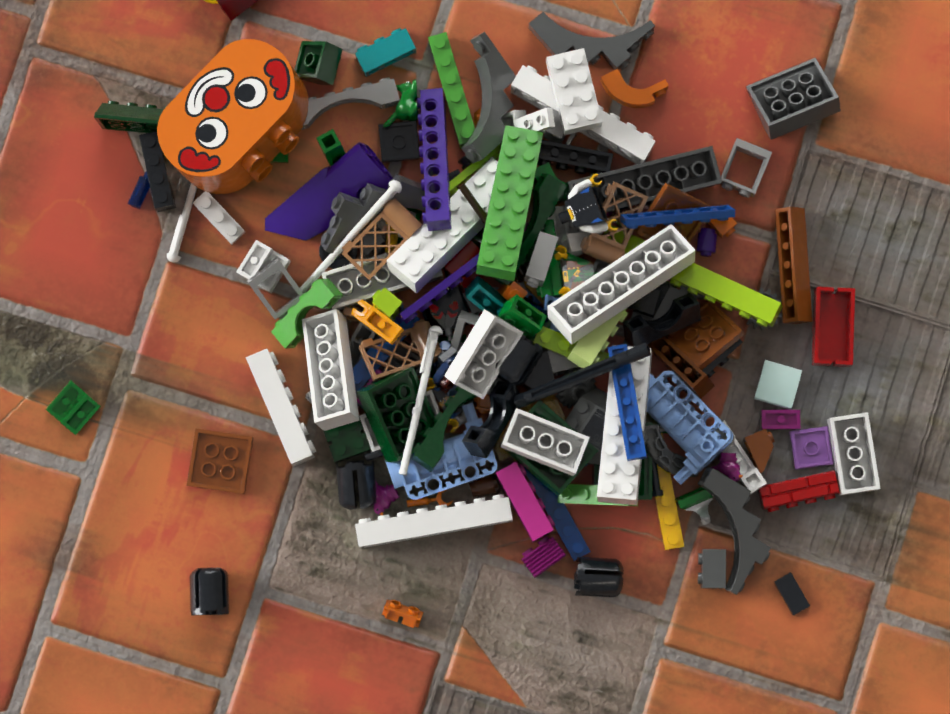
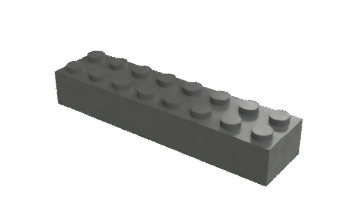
(683, 171)

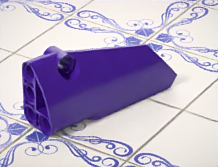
(309, 208)

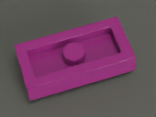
(780, 419)

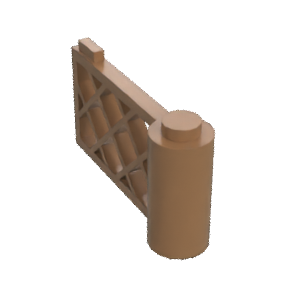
(399, 219)
(599, 245)
(419, 336)

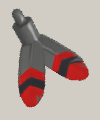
(447, 321)

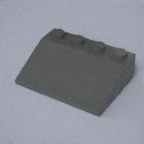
(794, 98)

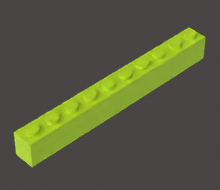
(719, 289)

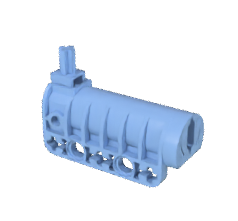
(685, 425)
(454, 458)

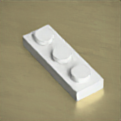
(219, 217)

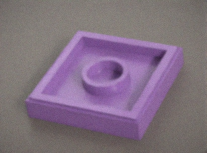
(811, 447)

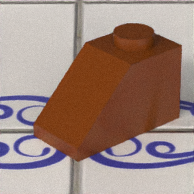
(759, 448)

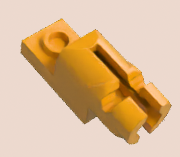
(378, 322)

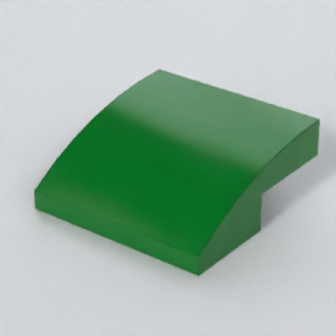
(73, 407)

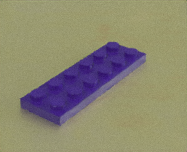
(438, 291)

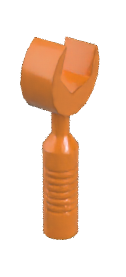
(426, 500)

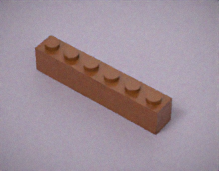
(793, 265)

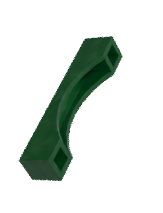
(545, 197)
(432, 447)

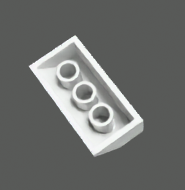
(487, 343)

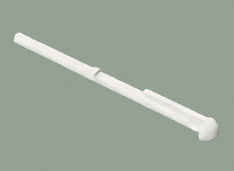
(395, 187)
(173, 256)
(426, 364)

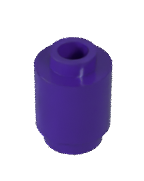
(706, 242)

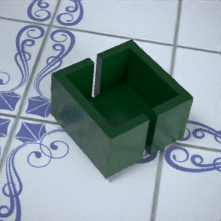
(347, 441)

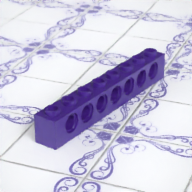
(440, 218)

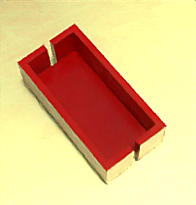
(833, 327)

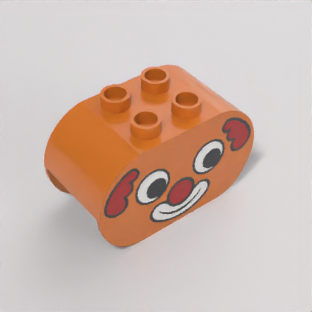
(234, 118)

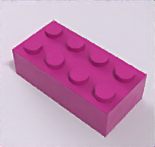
(524, 501)

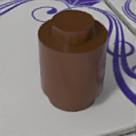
(483, 486)

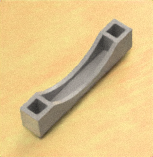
(379, 94)

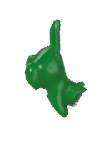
(407, 107)

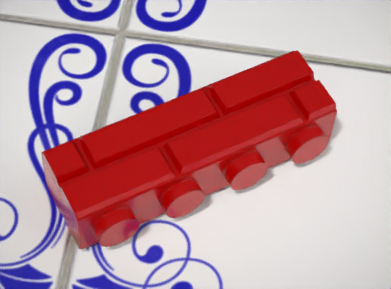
(799, 490)

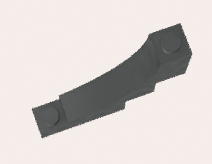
(494, 78)

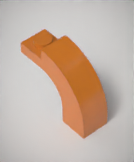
(629, 96)

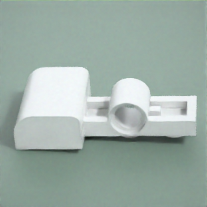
(536, 121)

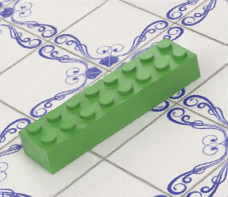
(509, 203)

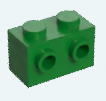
(522, 316)

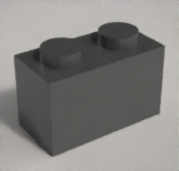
(712, 568)

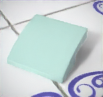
(778, 384)

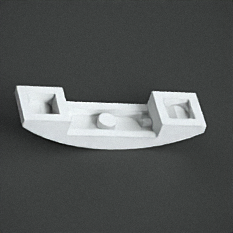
(751, 477)

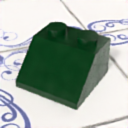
(318, 62)

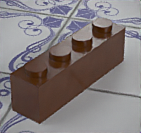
(682, 366)

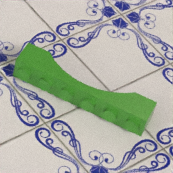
(452, 87)

